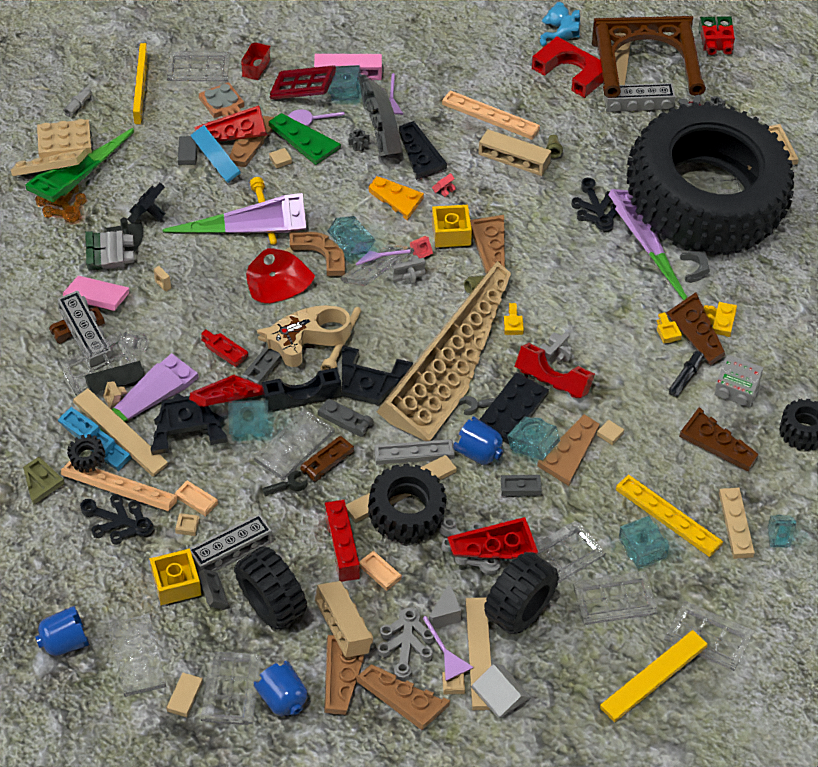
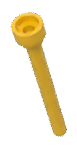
(257, 185)

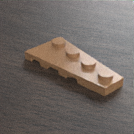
(489, 240)
(570, 451)
(339, 677)

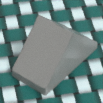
(446, 610)

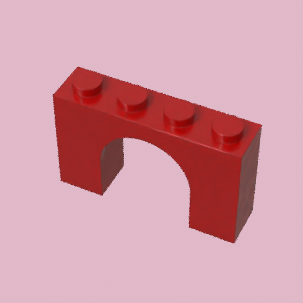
(562, 52)

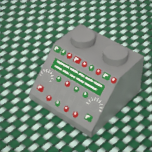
(739, 381)

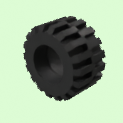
(795, 433)

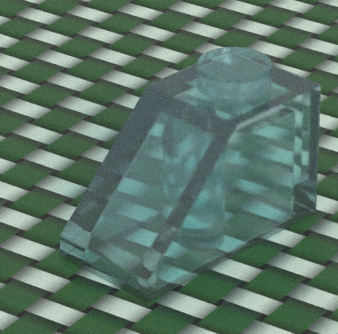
(781, 530)

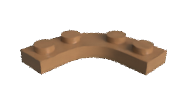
(321, 243)

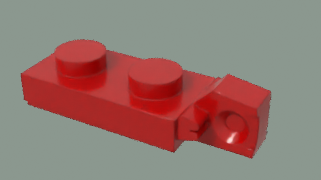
(224, 347)

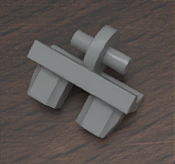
(409, 270)
(559, 350)

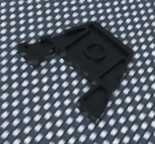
(368, 383)
(183, 416)

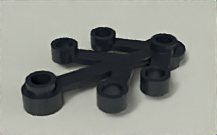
(603, 221)
(118, 520)

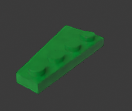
(306, 140)

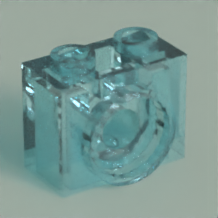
(345, 83)
(351, 235)
(257, 426)
(533, 438)
(643, 542)

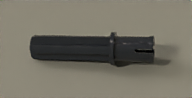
(689, 369)

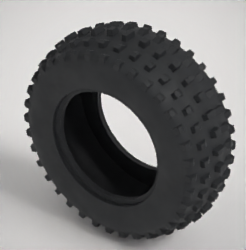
(700, 217)

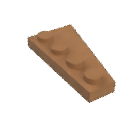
(246, 148)
(412, 703)

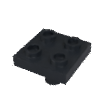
(146, 203)

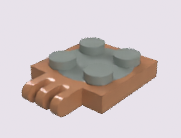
(221, 100)

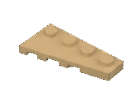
(52, 162)

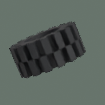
(81, 445)

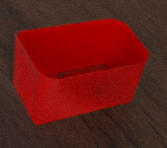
(255, 52)

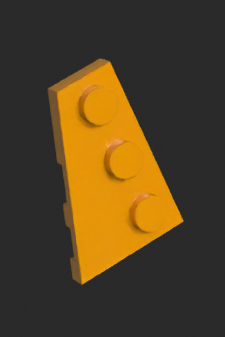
(396, 195)

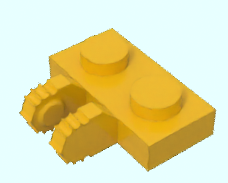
(721, 318)

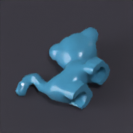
(559, 17)

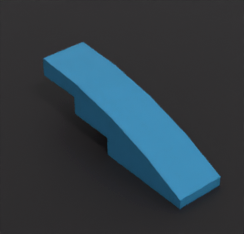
(215, 153)
(79, 425)

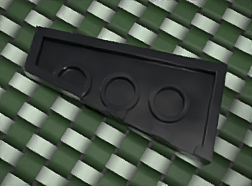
(420, 151)

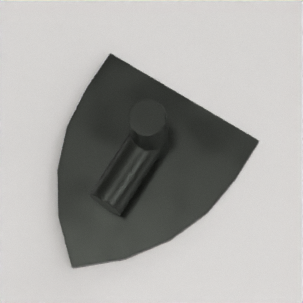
(134, 229)

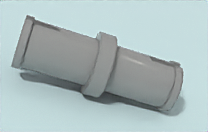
(77, 102)

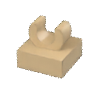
(113, 394)

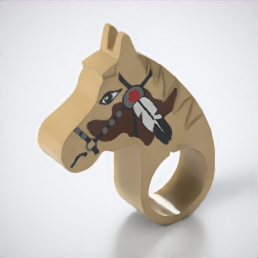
(304, 327)

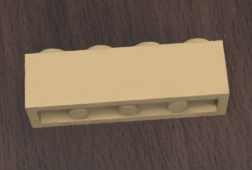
(514, 152)
(343, 619)

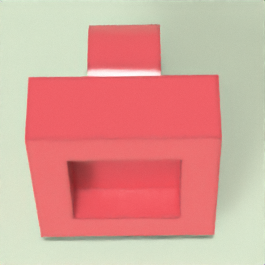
(443, 184)
(421, 247)

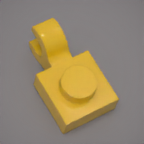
(513, 324)
(667, 330)

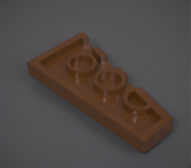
(697, 328)
(711, 437)

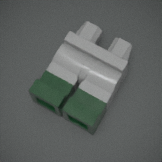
(108, 250)

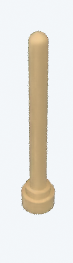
(330, 363)

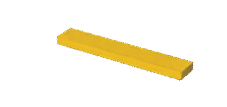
(140, 83)
(669, 515)
(653, 676)

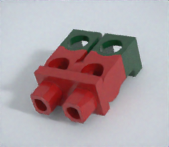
(717, 36)

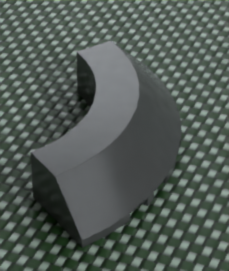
(382, 116)

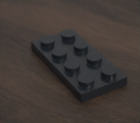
(514, 402)

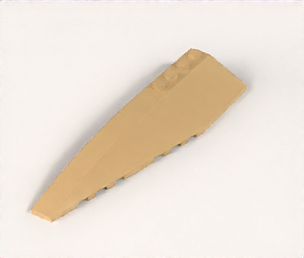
(448, 363)

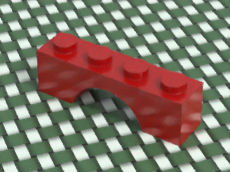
(533, 361)
(342, 539)

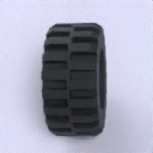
(407, 481)
(270, 587)
(521, 593)

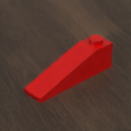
(495, 541)

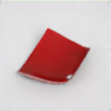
(289, 280)

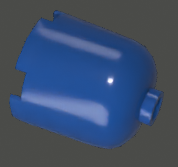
(479, 442)
(62, 633)
(282, 689)

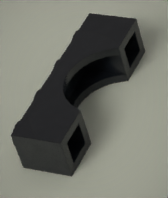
(282, 395)

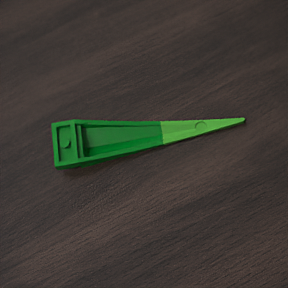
(62, 180)

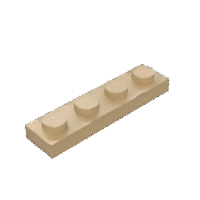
(736, 523)

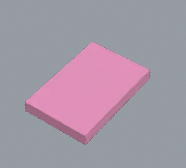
(98, 292)

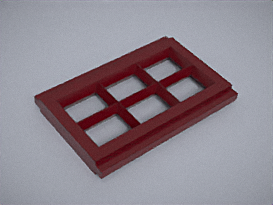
(276, 93)

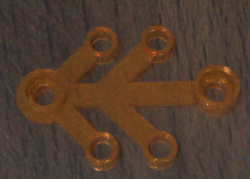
(69, 213)

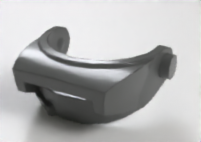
(699, 257)

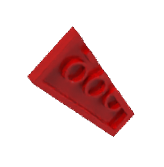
(239, 125)
(225, 390)

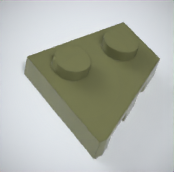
(41, 479)

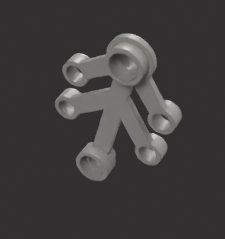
(487, 565)
(406, 640)

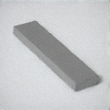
(413, 451)

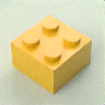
(451, 225)
(175, 576)

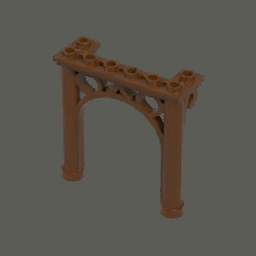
(646, 29)

